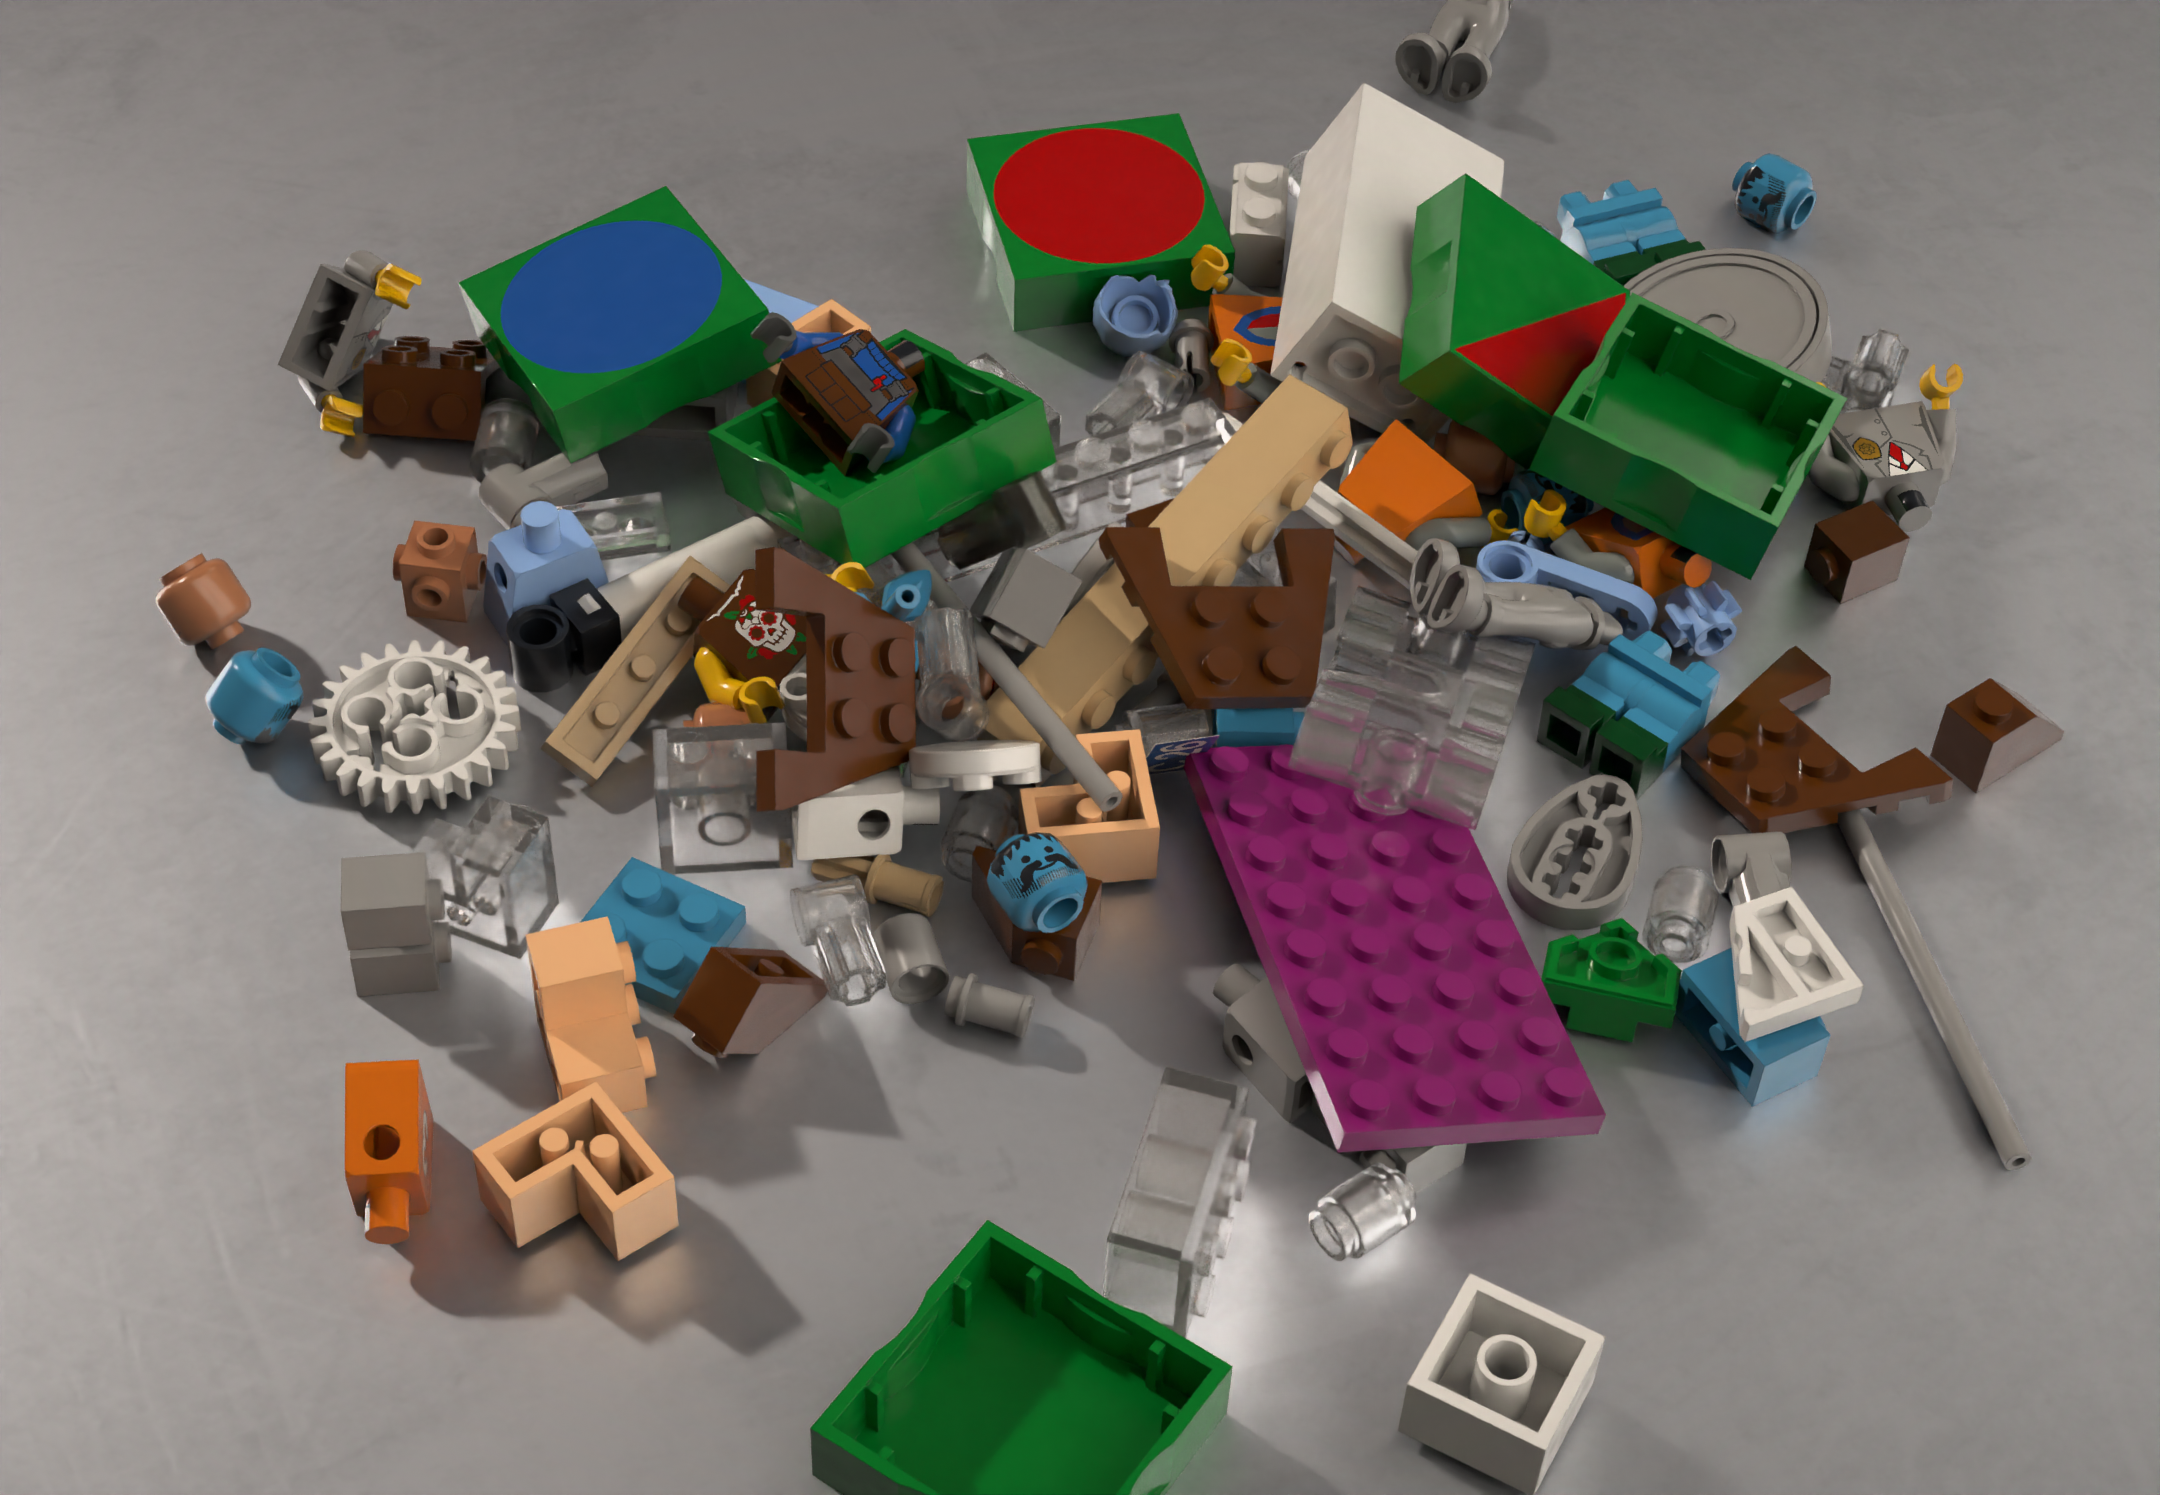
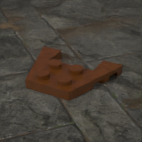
(1232, 641)
(856, 684)
(1782, 773)

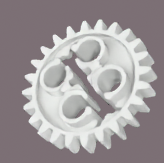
(421, 746)

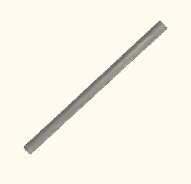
(1021, 691)
(1934, 992)

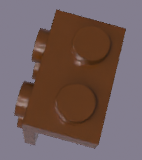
(426, 389)

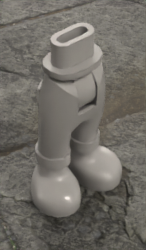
(1468, 70)
(1461, 600)

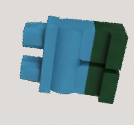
(1622, 231)
(1630, 708)

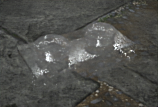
(625, 525)

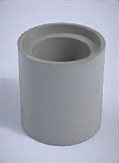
(911, 958)

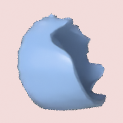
(1134, 314)

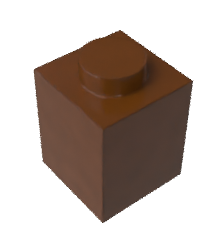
(1856, 551)

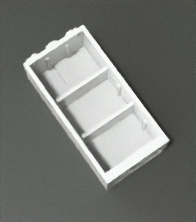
(1354, 254)

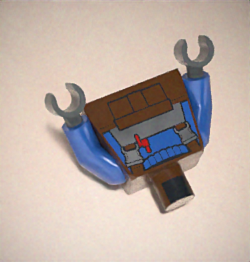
(845, 390)

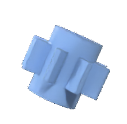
(1701, 619)

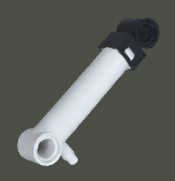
(592, 622)

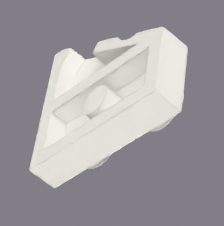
(1785, 966)

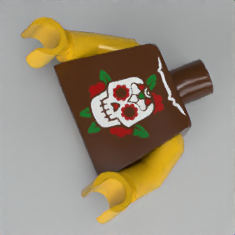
(749, 651)

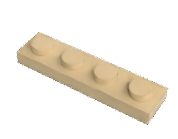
(629, 681)

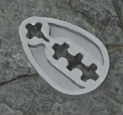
(1607, 867)

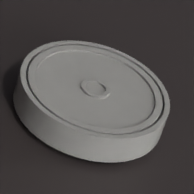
(1749, 302)

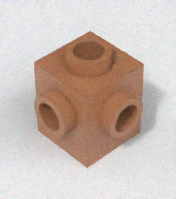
(440, 571)

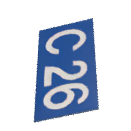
(1172, 755)

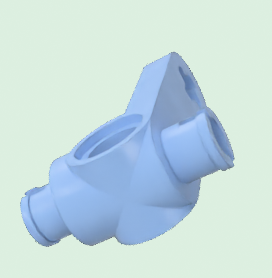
(1530, 564)

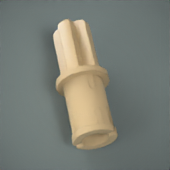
(885, 881)

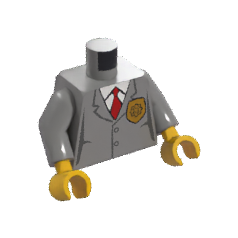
(341, 329)
(1893, 454)

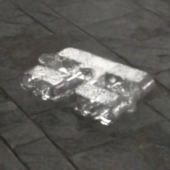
(1411, 712)

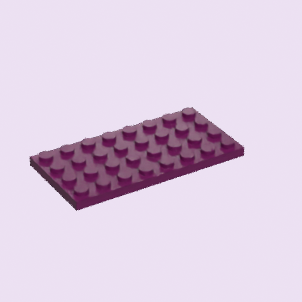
(1390, 963)

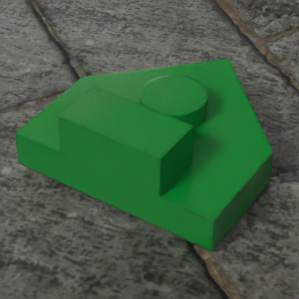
(1611, 982)

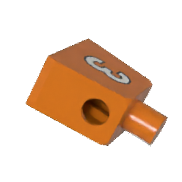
(388, 1146)

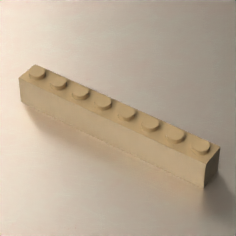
(1205, 538)

